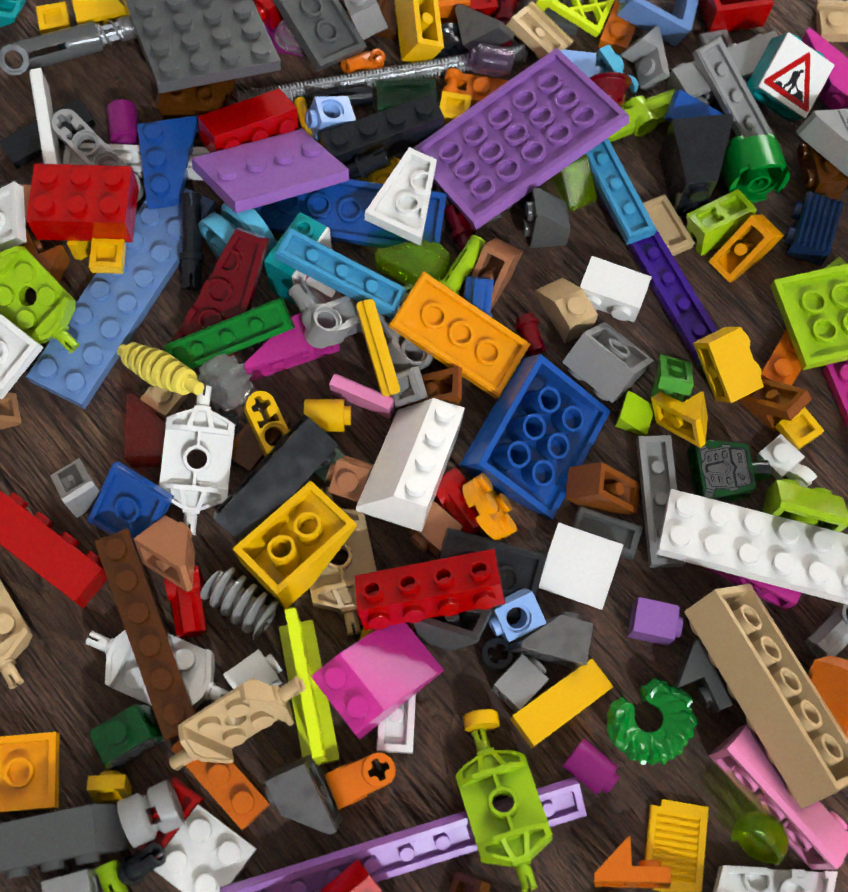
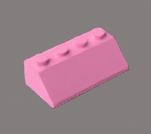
(812, 832)

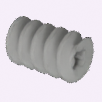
(239, 602)

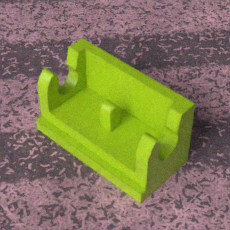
(718, 220)

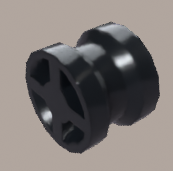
(451, 40)

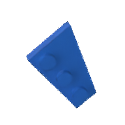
(165, 158)

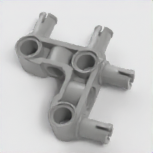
(338, 319)

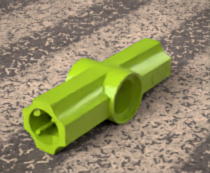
(644, 114)

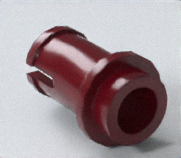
(529, 331)

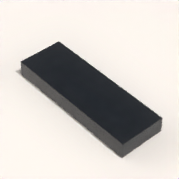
(25, 144)

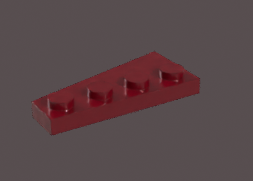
(231, 284)

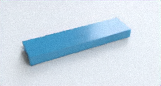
(619, 194)
(339, 272)

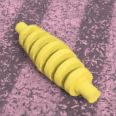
(160, 369)

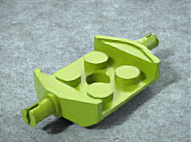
(53, 306)
(509, 836)

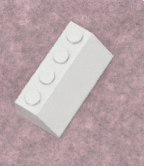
(412, 463)

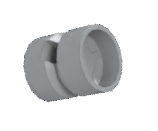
(138, 818)

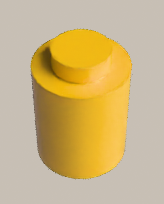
(328, 414)

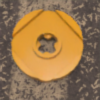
(491, 507)

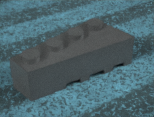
(60, 837)

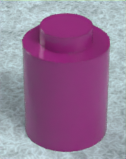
(122, 122)
(591, 767)

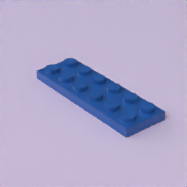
(343, 211)

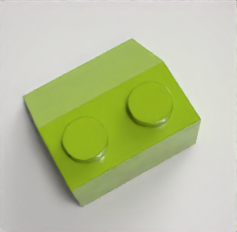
(806, 505)

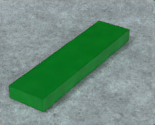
(232, 334)

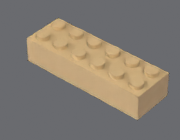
(773, 692)

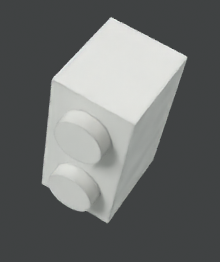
(615, 288)

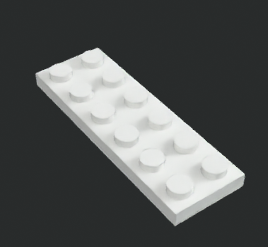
(755, 545)

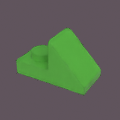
(673, 377)

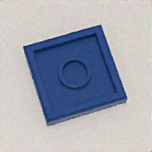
(128, 502)

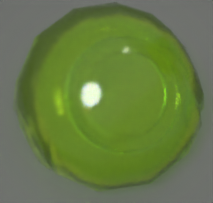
(761, 837)

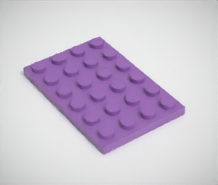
(520, 137)

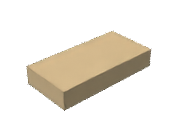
(669, 224)

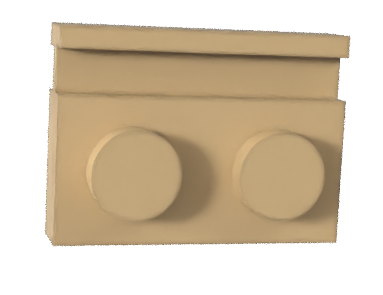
(832, 20)
(538, 31)

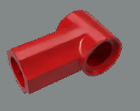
(451, 499)
(188, 607)

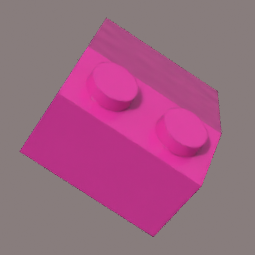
(377, 676)

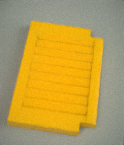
(678, 840)

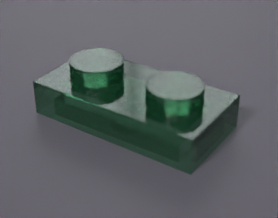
(396, 92)

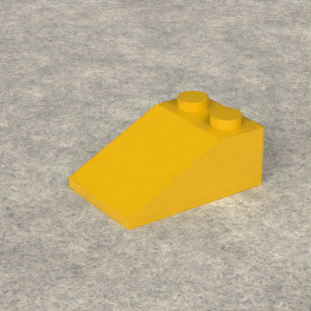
(295, 543)

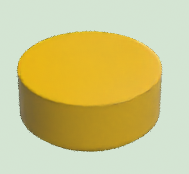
(481, 719)

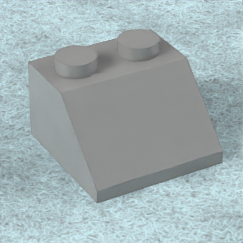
(607, 362)

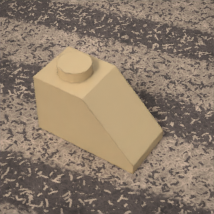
(567, 308)

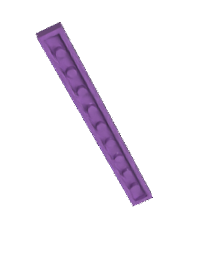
(408, 848)

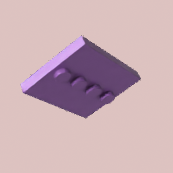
(269, 170)

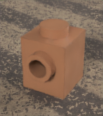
(348, 477)
(434, 530)

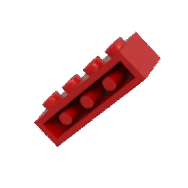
(429, 590)

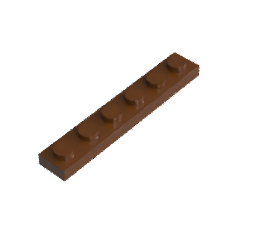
(145, 631)

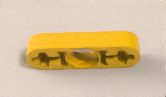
(256, 417)

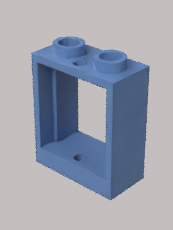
(673, 26)

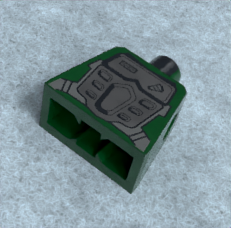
(725, 470)
(126, 736)

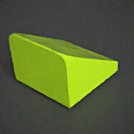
(635, 414)

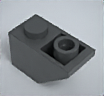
(546, 220)

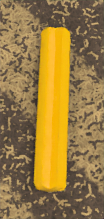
(377, 347)

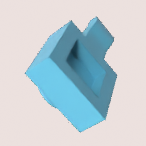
(612, 62)

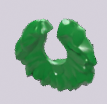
(668, 740)

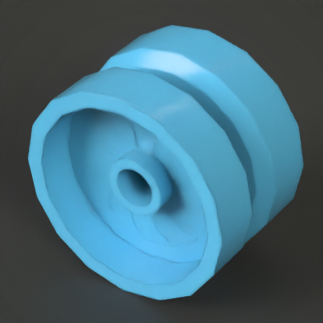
(219, 228)

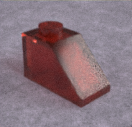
(143, 435)

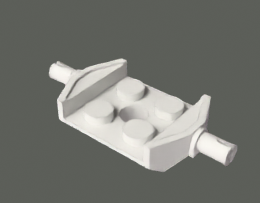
(204, 431)
(124, 674)

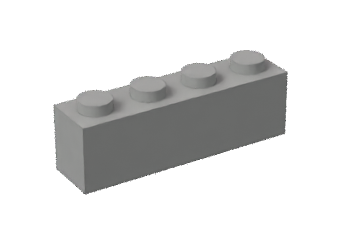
(745, 55)

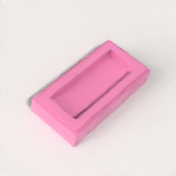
(362, 396)

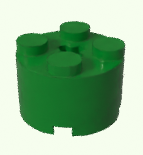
(754, 166)

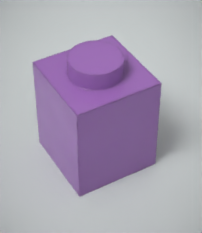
(654, 621)

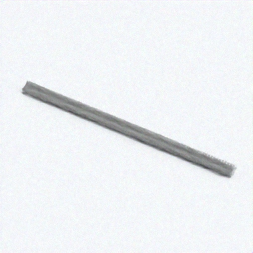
(368, 77)

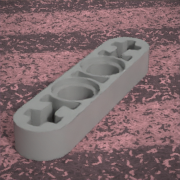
(101, 151)

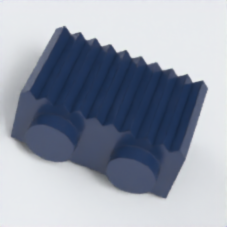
(813, 228)

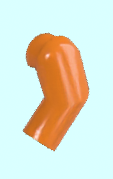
(364, 61)

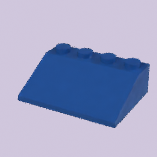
(535, 435)

